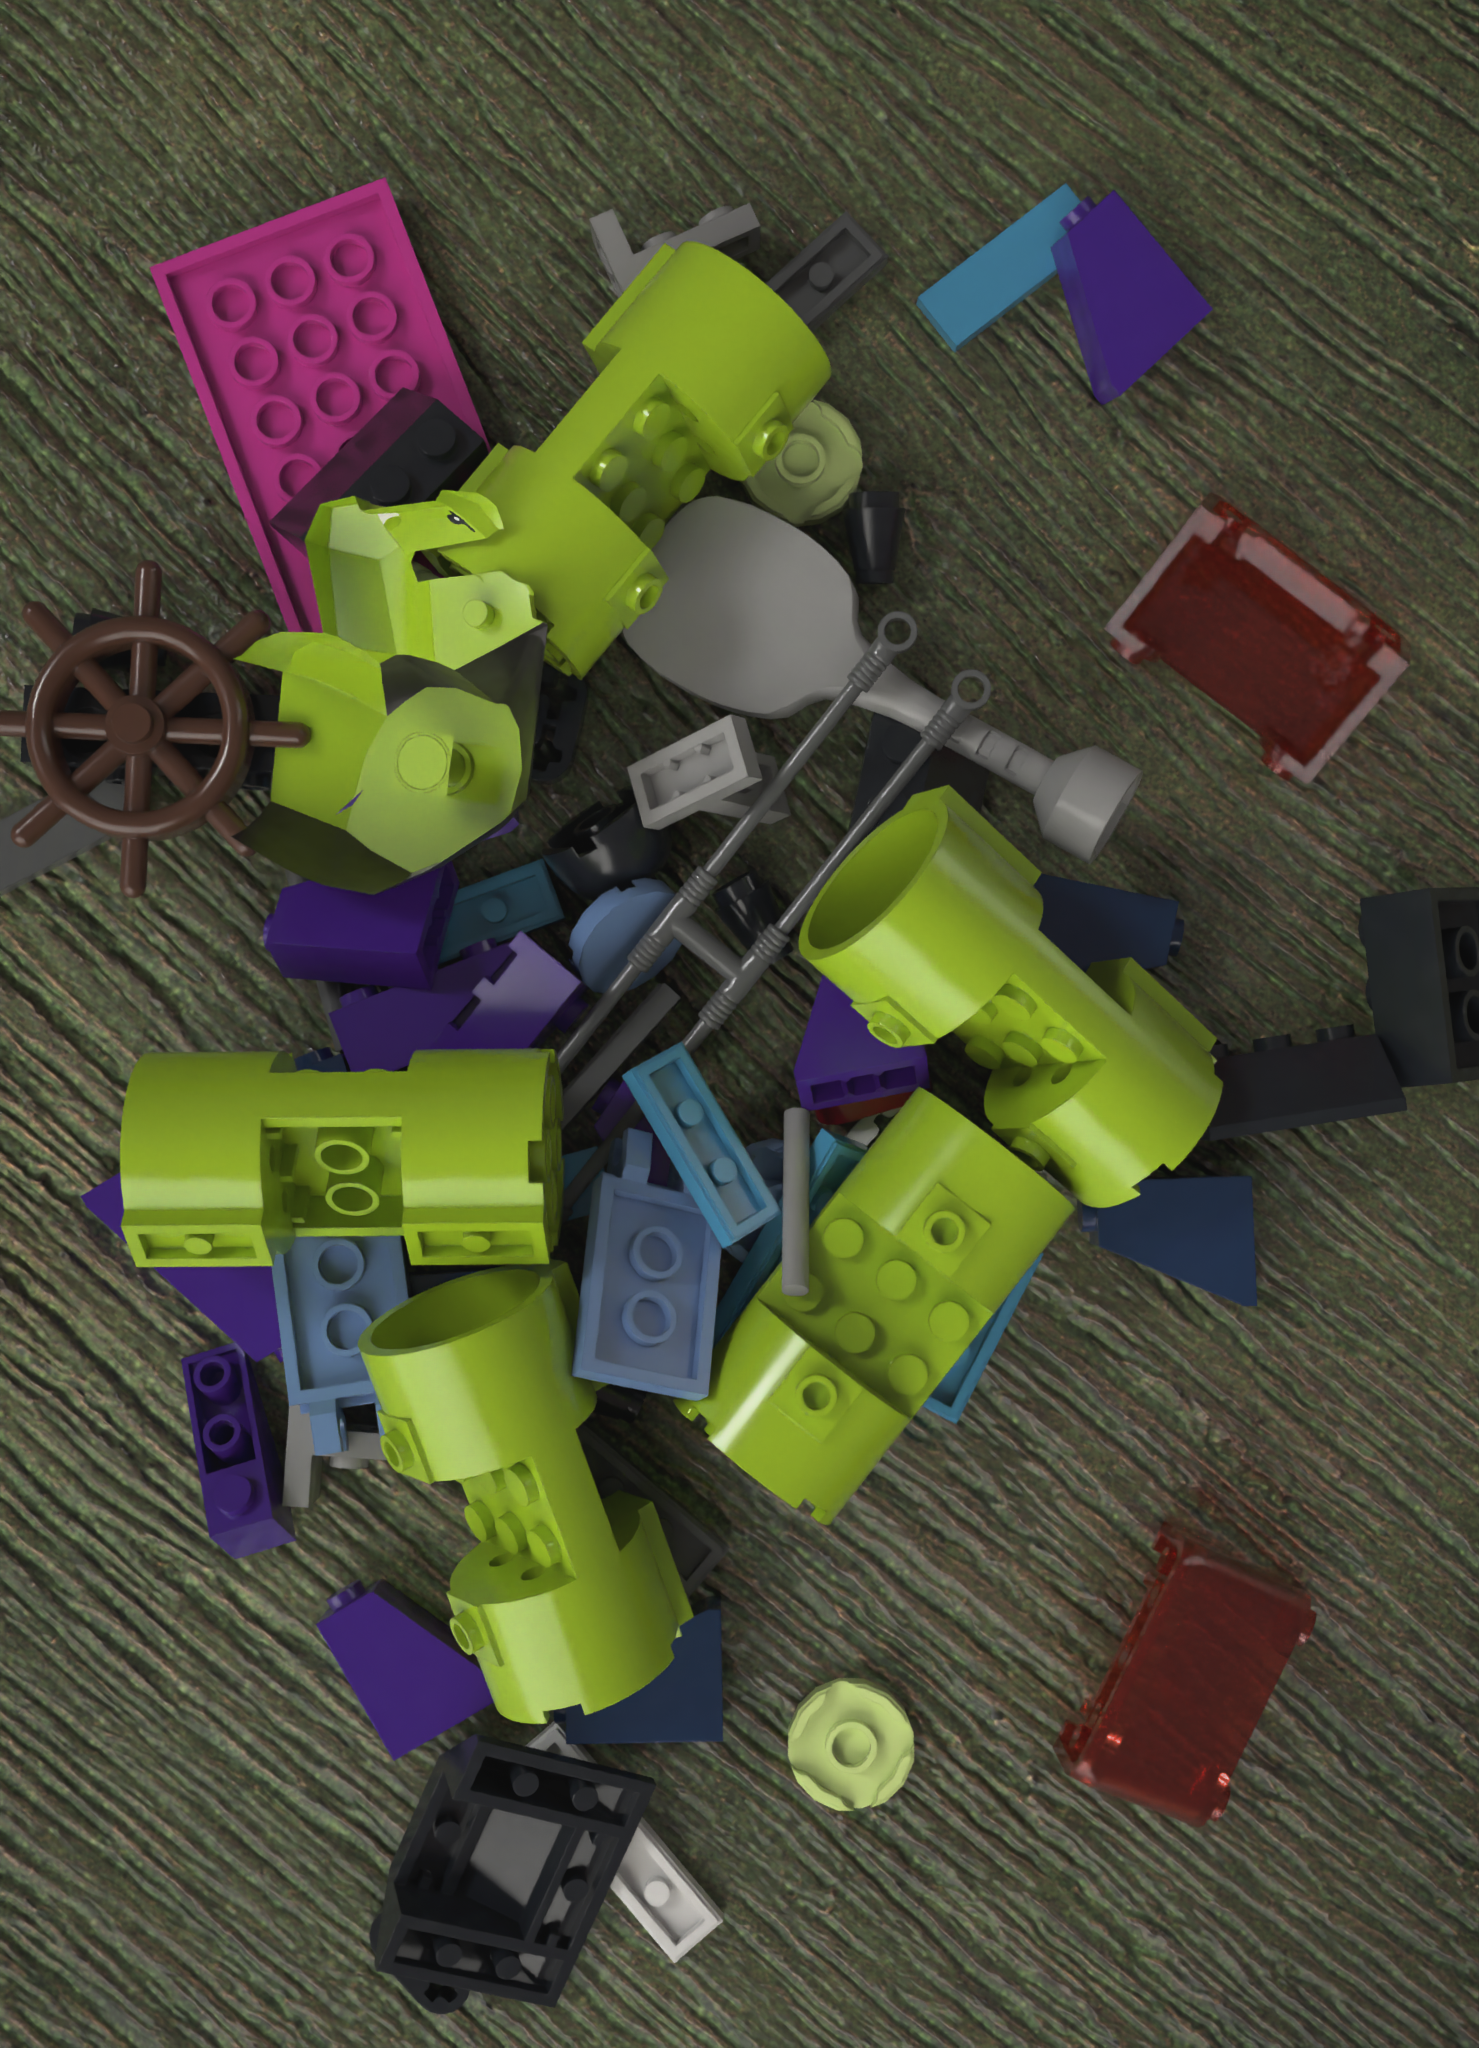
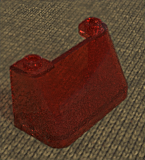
(1262, 636)
(1187, 1680)

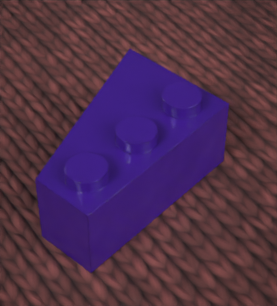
(518, 1003)

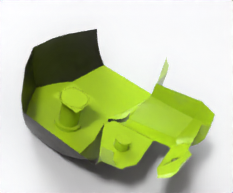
(406, 696)

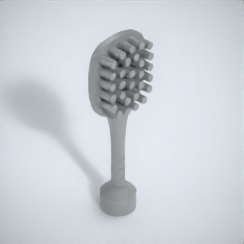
(772, 625)

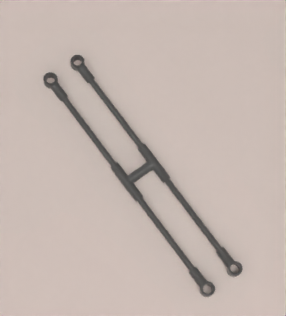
(676, 918)

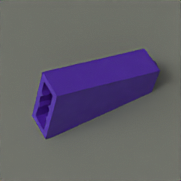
(233, 1298)

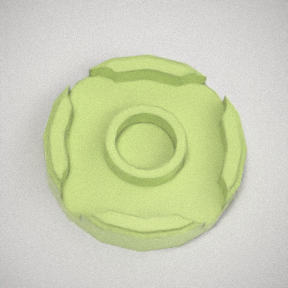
(812, 472)
(850, 1744)

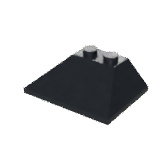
(506, 1868)

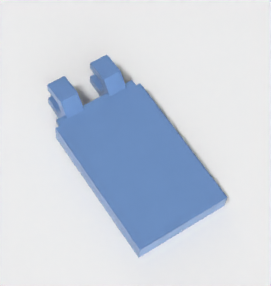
(646, 1280)
(324, 1301)

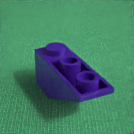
(391, 1025)
(235, 1453)

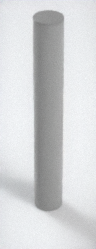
(796, 1202)

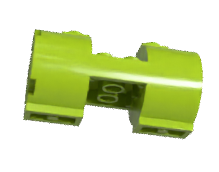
(692, 379)
(942, 935)
(248, 1153)
(898, 1289)
(566, 1587)

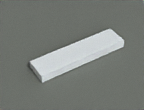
(650, 1875)

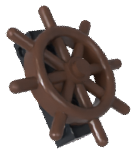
(145, 728)

